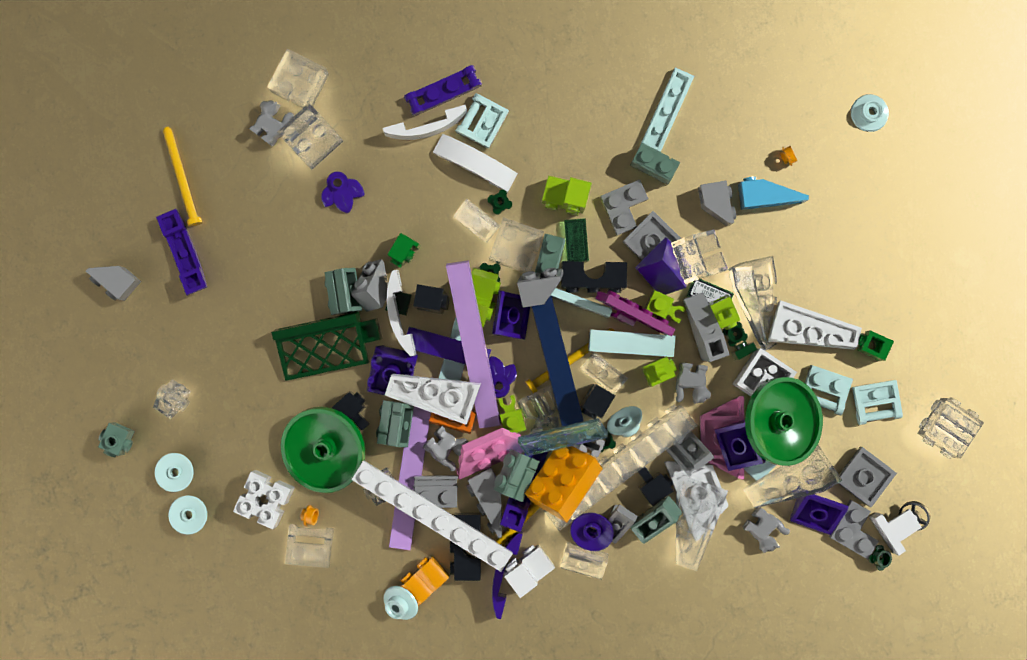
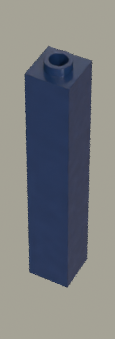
(557, 363)

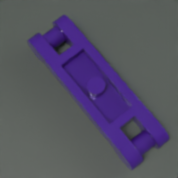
(443, 90)

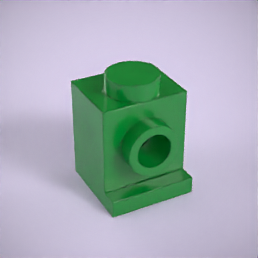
(402, 250)
(881, 345)

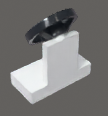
(901, 526)

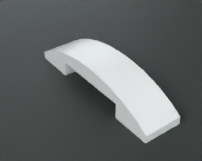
(399, 131)
(475, 162)
(395, 286)

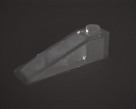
(753, 288)
(794, 481)
(700, 510)

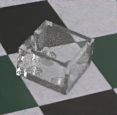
(298, 79)
(310, 136)
(516, 245)
(690, 259)

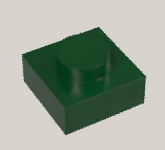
(403, 302)
(371, 330)
(743, 349)

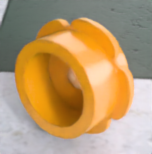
(788, 156)
(309, 515)

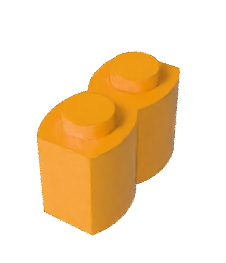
(425, 579)

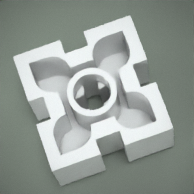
(250, 503)

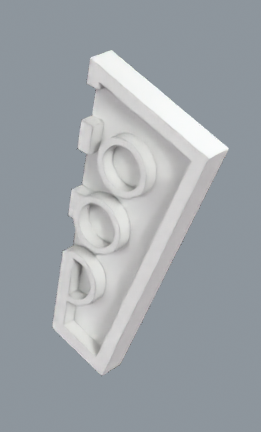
(806, 327)
(440, 396)

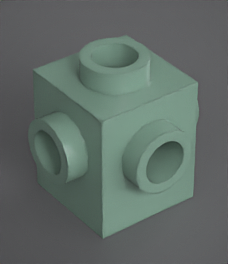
(116, 439)

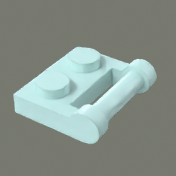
(487, 125)
(831, 384)
(874, 395)

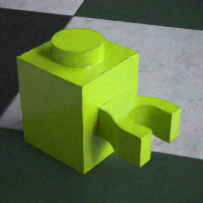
(662, 306)
(725, 312)
(659, 371)
(512, 419)

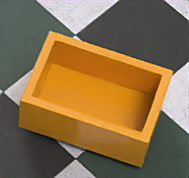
(563, 481)

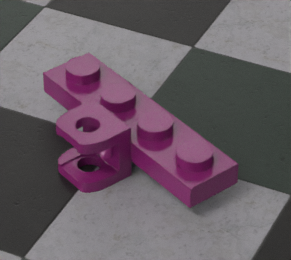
(630, 312)

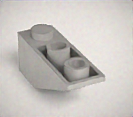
(705, 328)
(489, 499)

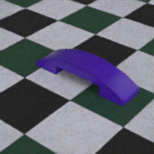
(183, 251)
(439, 345)
(515, 510)
(499, 598)

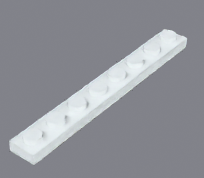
(432, 516)

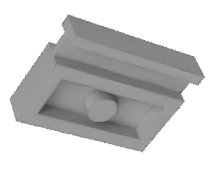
(690, 453)
(438, 489)

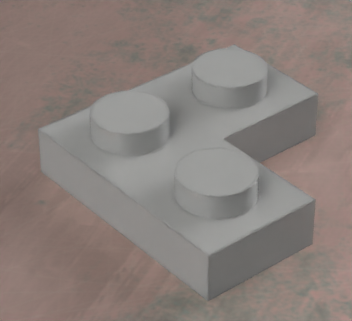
(618, 204)
(849, 531)

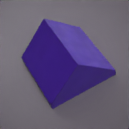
(662, 269)
(510, 316)
(736, 446)
(818, 513)

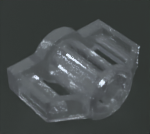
(539, 403)

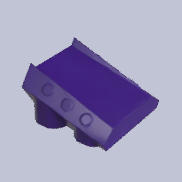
(388, 362)

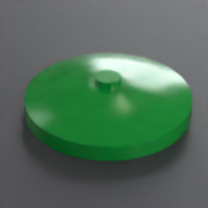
(784, 421)
(322, 449)

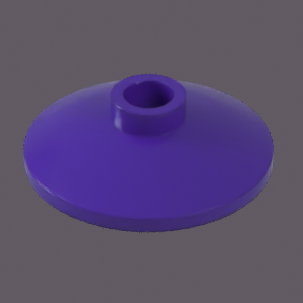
(590, 538)

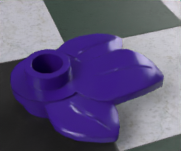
(342, 194)
(502, 375)

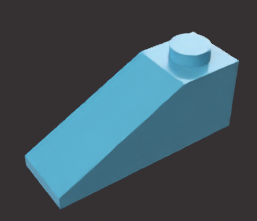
(763, 193)

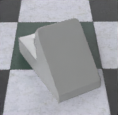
(621, 521)

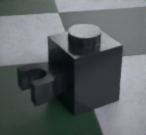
(351, 406)
(655, 487)

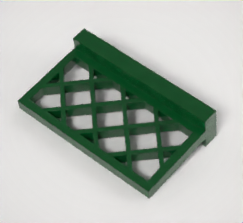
(315, 328)

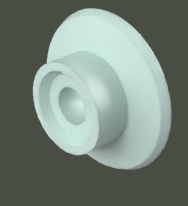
(861, 116)
(625, 421)
(165, 476)
(179, 519)
(400, 603)

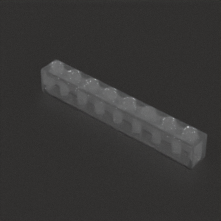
(633, 457)

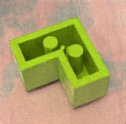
(566, 194)
(485, 287)

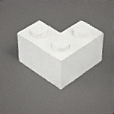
(759, 369)
(528, 570)

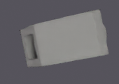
(716, 201)
(115, 279)
(371, 286)
(537, 287)

